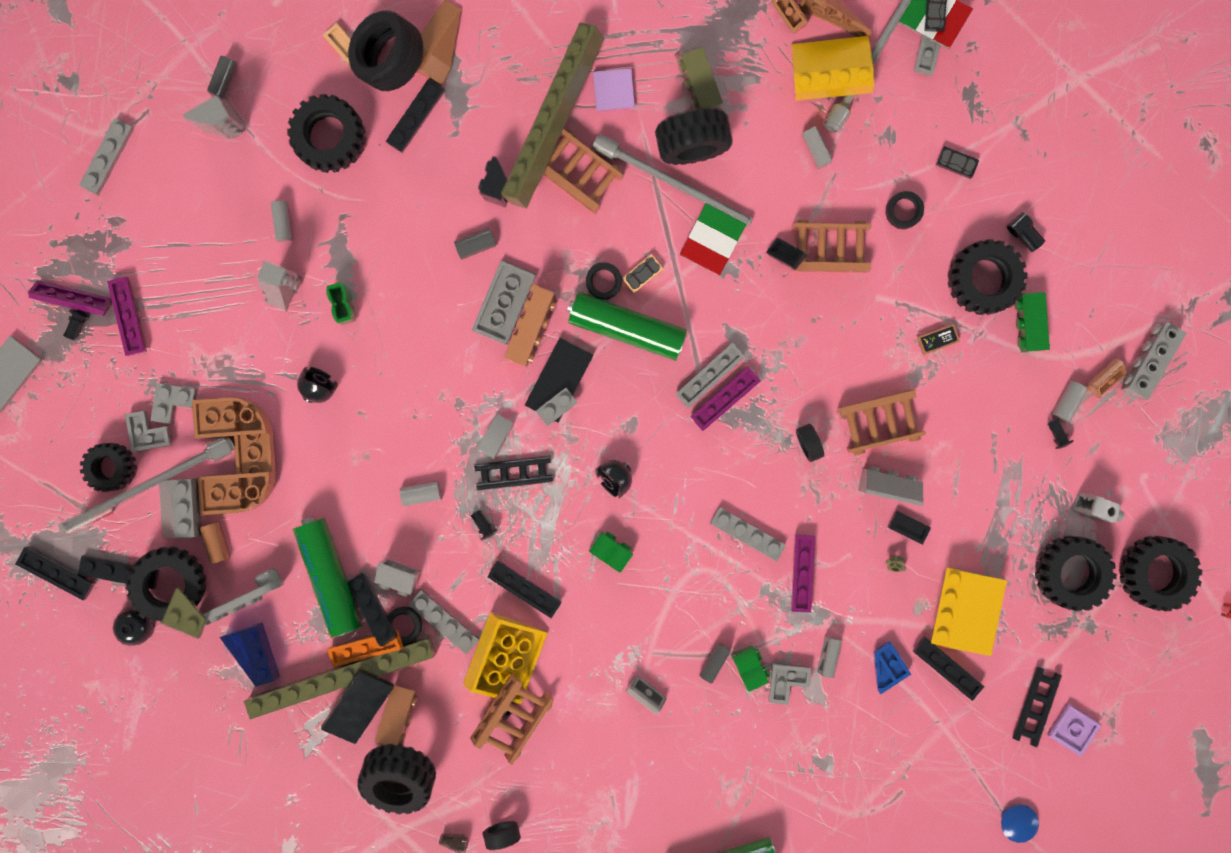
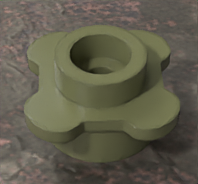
(895, 564)

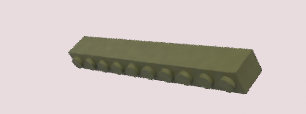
(553, 115)
(337, 678)

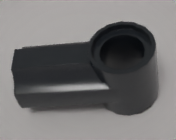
(1023, 228)

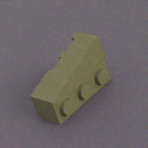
(699, 78)

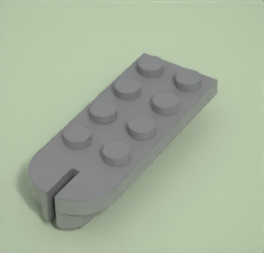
(265, 581)

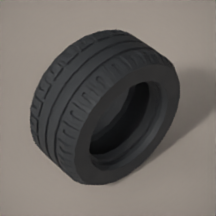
(369, 40)

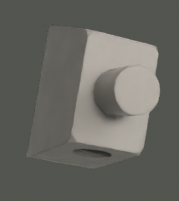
(1098, 508)

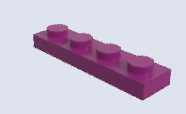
(70, 298)
(126, 316)
(725, 399)
(802, 573)

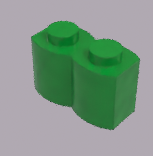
(340, 298)
(610, 551)
(750, 668)

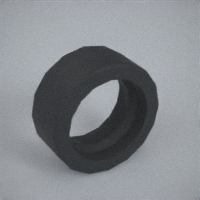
(916, 200)
(604, 295)
(810, 442)
(416, 618)
(501, 835)

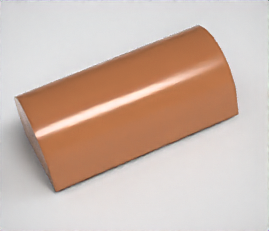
(791, 14)
(1107, 378)
(214, 542)

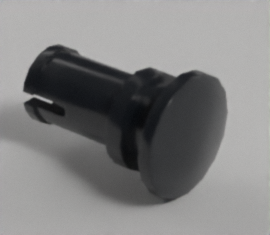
(74, 324)
(1059, 434)
(483, 525)

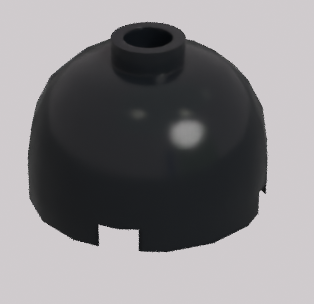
(315, 385)
(615, 476)
(131, 628)

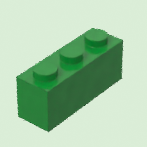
(1032, 322)

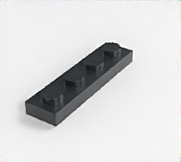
(415, 115)
(110, 570)
(55, 573)
(524, 589)
(372, 610)
(948, 668)

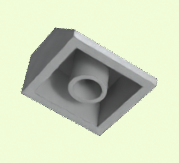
(397, 576)

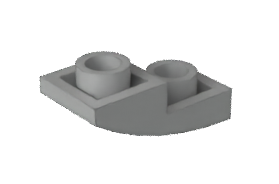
(495, 436)

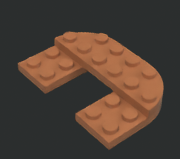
(253, 454)

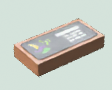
(938, 339)

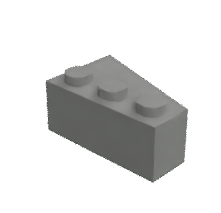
(278, 284)

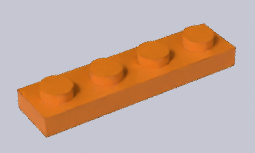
(361, 649)

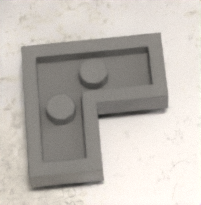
(166, 398)
(143, 437)
(785, 676)

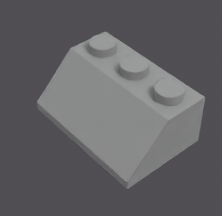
(216, 118)
(891, 486)
(180, 508)

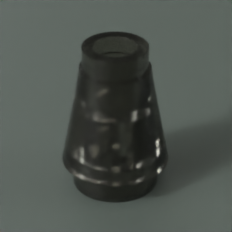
(454, 842)

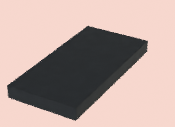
(561, 371)
(357, 706)

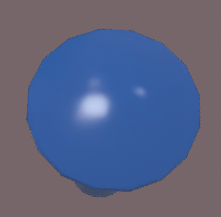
(1019, 823)

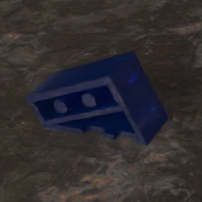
(253, 653)

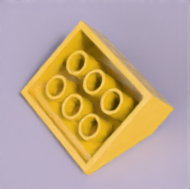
(832, 68)
(969, 611)
(504, 649)

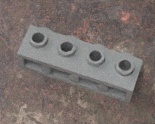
(1153, 360)

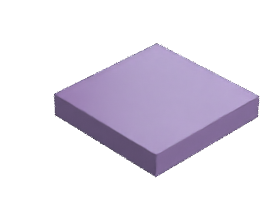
(613, 89)
(1074, 730)

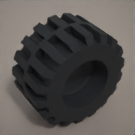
(93, 471)

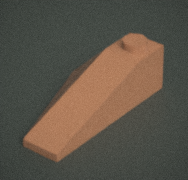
(836, 14)
(439, 43)

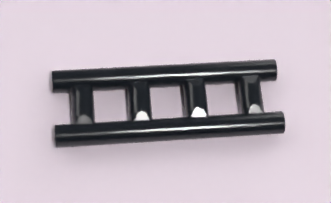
(505, 481)
(1026, 710)

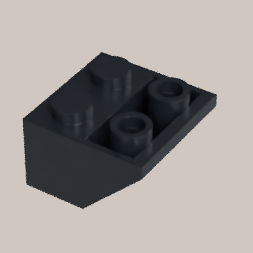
(493, 183)

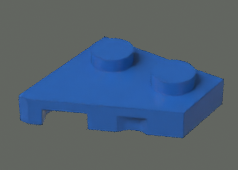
(888, 667)

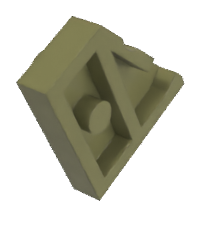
(184, 615)

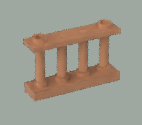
(576, 189)
(840, 263)
(868, 409)
(502, 704)

